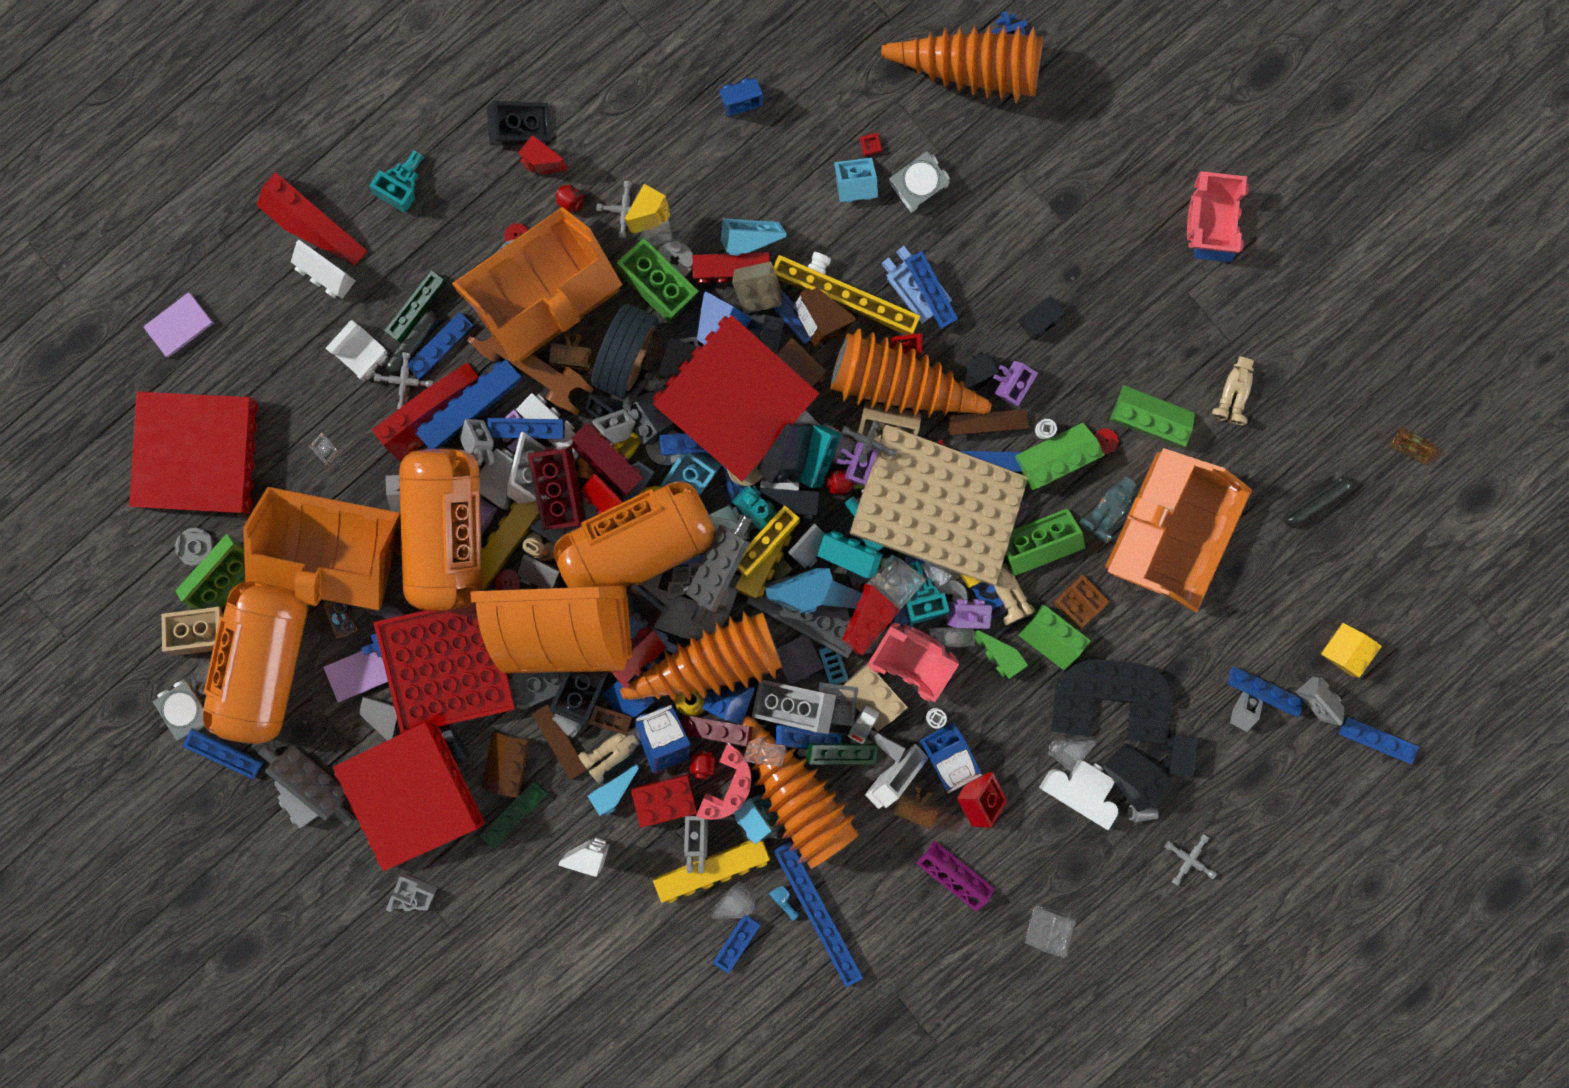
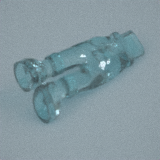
(1117, 500)

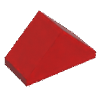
(908, 342)

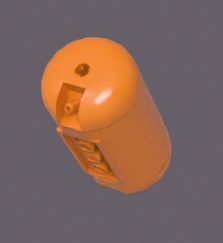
(440, 528)
(636, 539)
(253, 663)

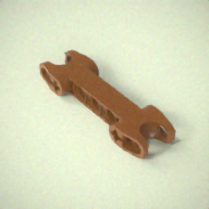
(560, 385)

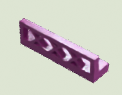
(958, 874)

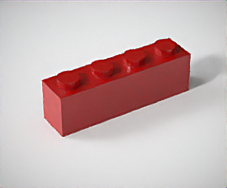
(722, 266)

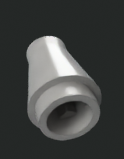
(568, 726)
(1148, 814)

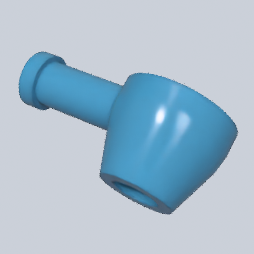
(780, 896)

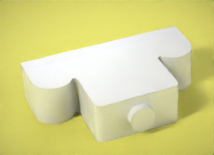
(895, 780)
(1084, 792)

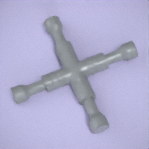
(620, 209)
(403, 380)
(1190, 860)

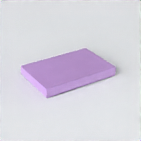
(178, 325)
(356, 674)

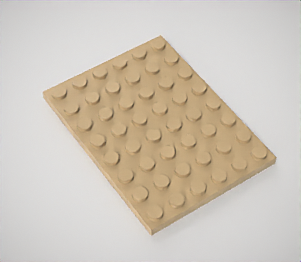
(939, 506)

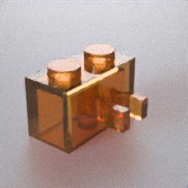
(570, 355)
(915, 810)

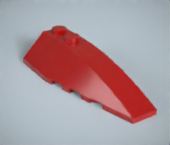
(305, 220)
(400, 429)

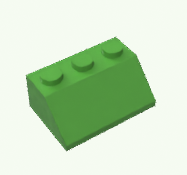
(1054, 637)

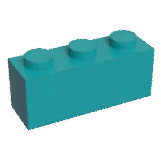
(820, 455)
(850, 554)

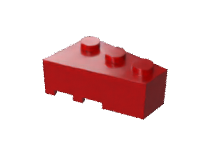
(869, 619)
(645, 648)

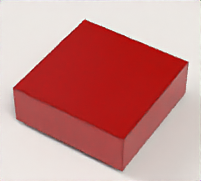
(870, 144)

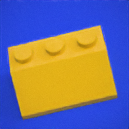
(647, 210)

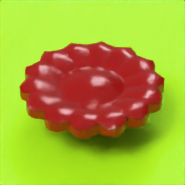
(514, 231)
(1107, 440)
(507, 580)

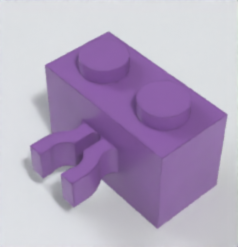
(1015, 383)
(856, 471)
(969, 614)

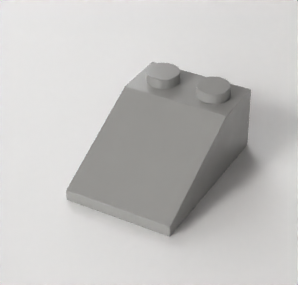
(1322, 701)

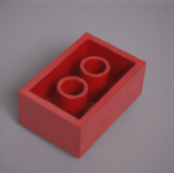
(664, 800)

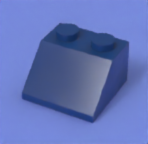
(741, 96)
(729, 705)
(626, 706)

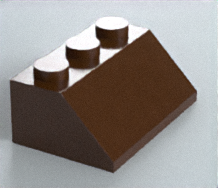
(506, 764)

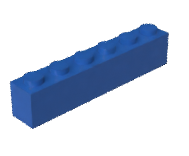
(470, 405)

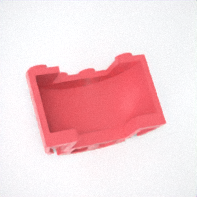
(1216, 211)
(916, 659)
(717, 808)

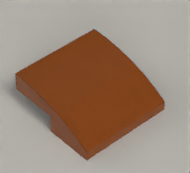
(1080, 602)

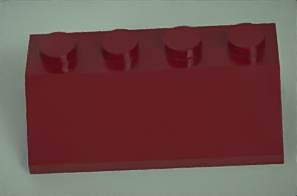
(605, 459)
(557, 488)

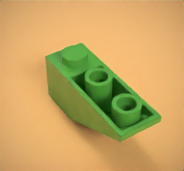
(1005, 656)

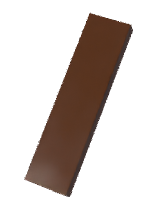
(559, 742)

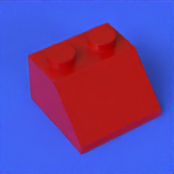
(540, 158)
(600, 494)
(982, 800)

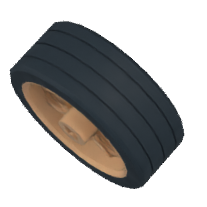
(623, 351)

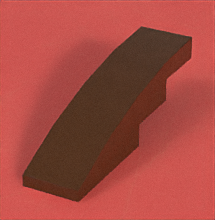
(990, 422)
(609, 719)

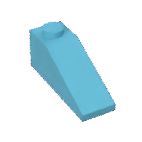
(608, 795)

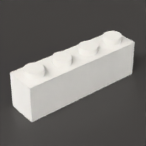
(535, 408)

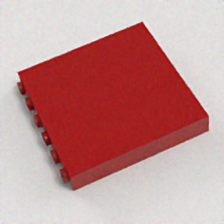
(734, 397)
(193, 452)
(408, 795)

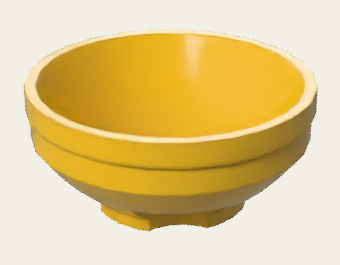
(690, 710)

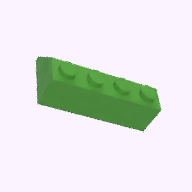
(656, 280)
(1153, 417)
(1059, 456)
(1043, 542)
(215, 576)

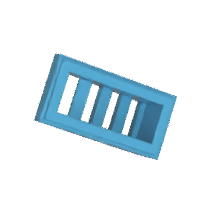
(838, 680)

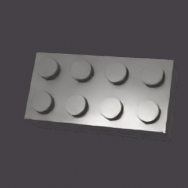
(794, 706)

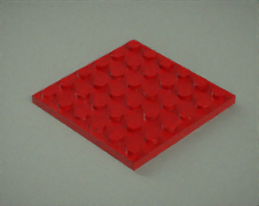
(440, 668)

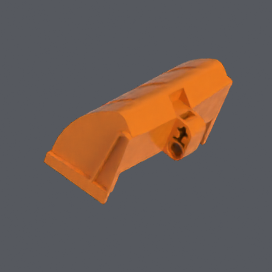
(540, 284)
(1179, 527)
(320, 548)
(555, 629)

